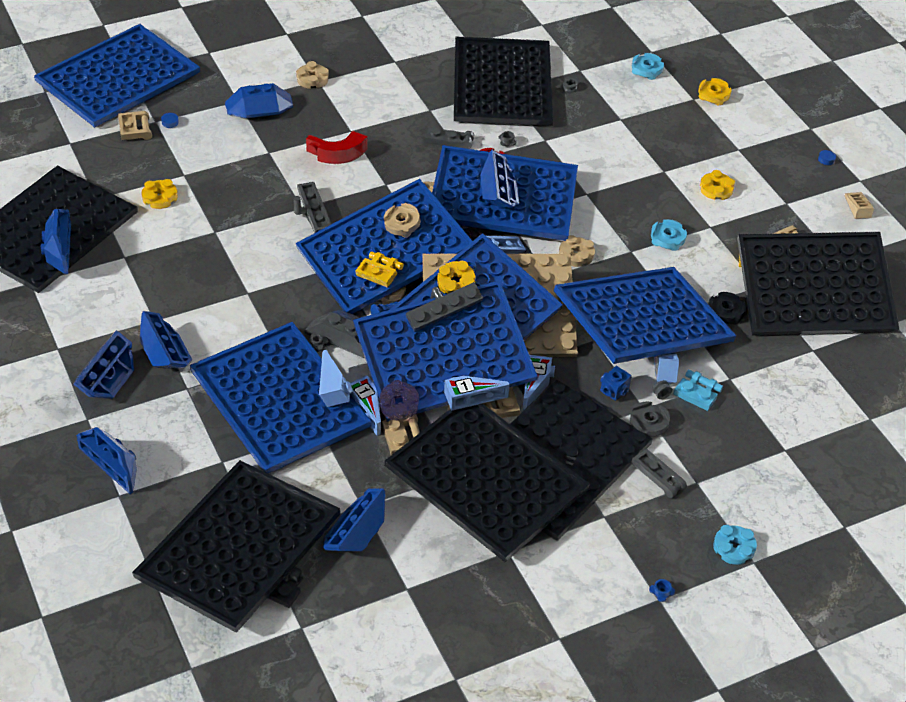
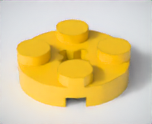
(718, 97)
(724, 186)
(165, 188)
(451, 270)

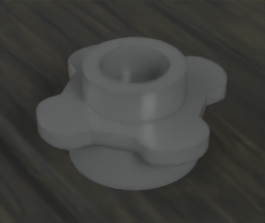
(507, 138)
(318, 342)

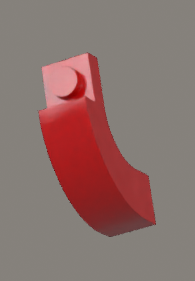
(340, 151)

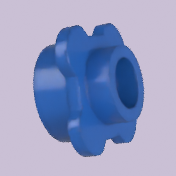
(664, 585)

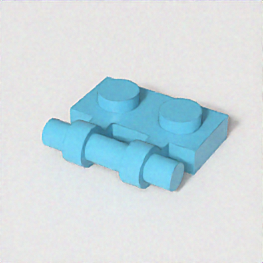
(695, 393)

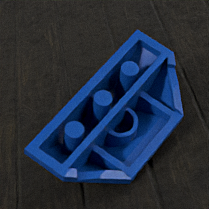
(258, 101)
(499, 182)
(57, 240)
(162, 342)
(107, 368)
(109, 456)
(358, 523)

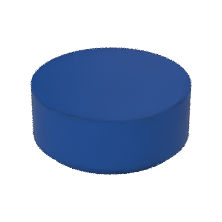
(169, 120)
(826, 157)

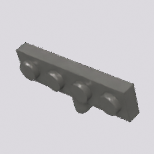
(312, 206)
(443, 306)

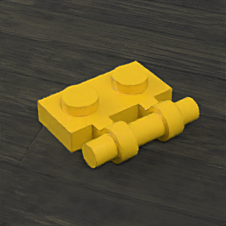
(377, 272)

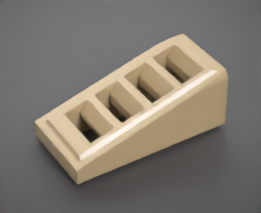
(859, 205)

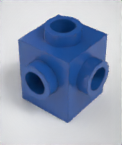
(615, 383)

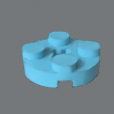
(647, 65)
(673, 241)
(737, 534)

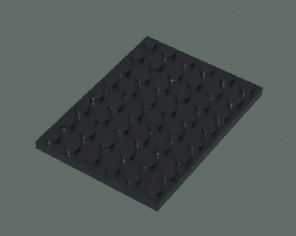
(502, 81)
(92, 215)
(817, 283)
(577, 427)
(487, 477)
(237, 545)

